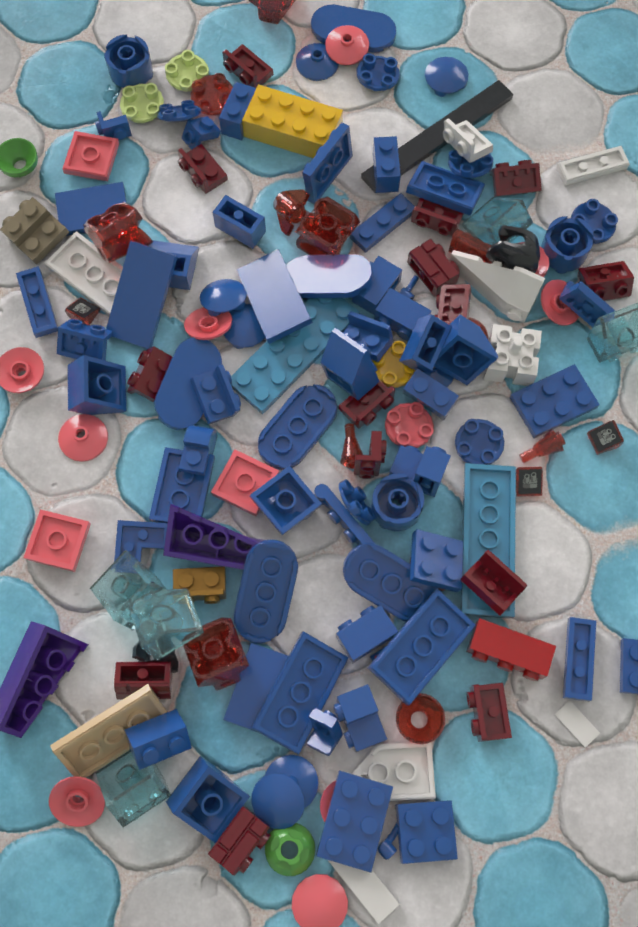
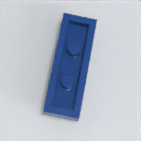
(382, 222)
(37, 302)
(579, 659)

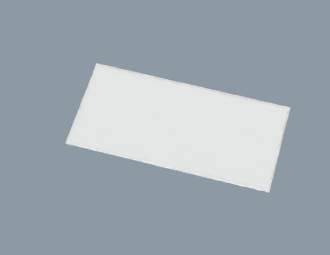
(577, 723)

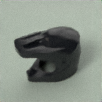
(515, 254)

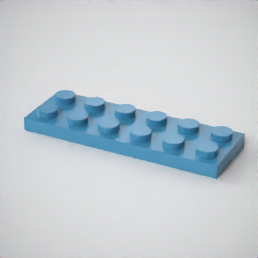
(281, 363)
(487, 525)

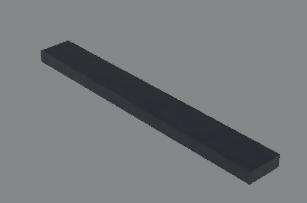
(432, 138)

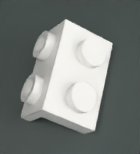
(466, 140)

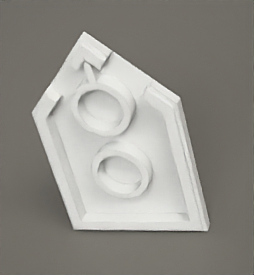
(404, 767)

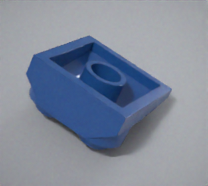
(285, 500)

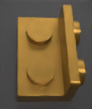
(202, 583)

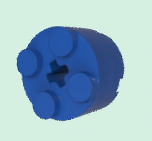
(128, 61)
(567, 243)
(404, 490)

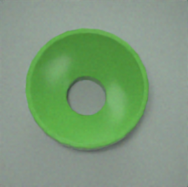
(16, 150)
(306, 850)

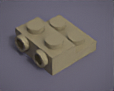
(33, 230)

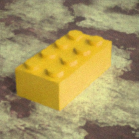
(289, 121)

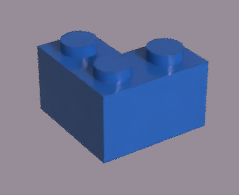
(424, 468)
(361, 719)

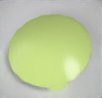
(185, 69)
(141, 102)

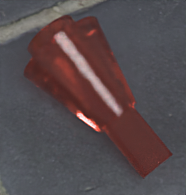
(548, 444)
(350, 448)

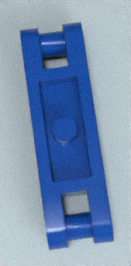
(339, 514)

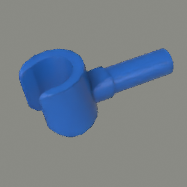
(407, 291)
(386, 847)

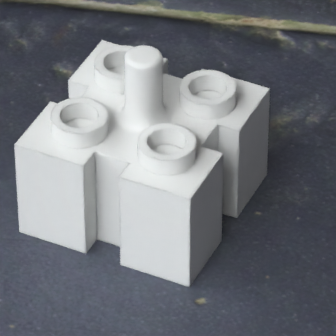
(515, 355)

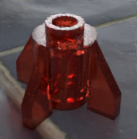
(290, 208)

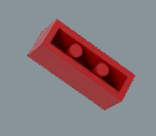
(511, 650)

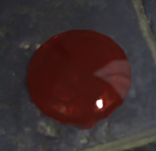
(211, 93)

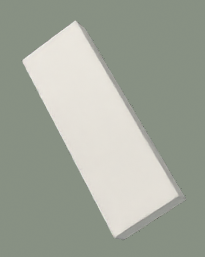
(592, 165)
(368, 890)

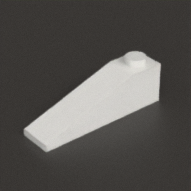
(507, 289)

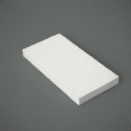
(85, 271)

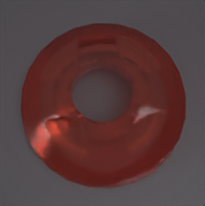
(435, 719)

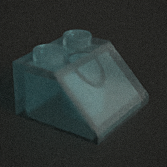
(497, 212)
(615, 334)
(122, 584)
(165, 620)
(130, 790)

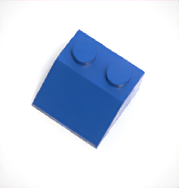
(465, 351)
(96, 386)
(207, 799)

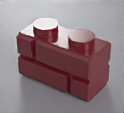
(433, 266)
(135, 675)
(239, 841)

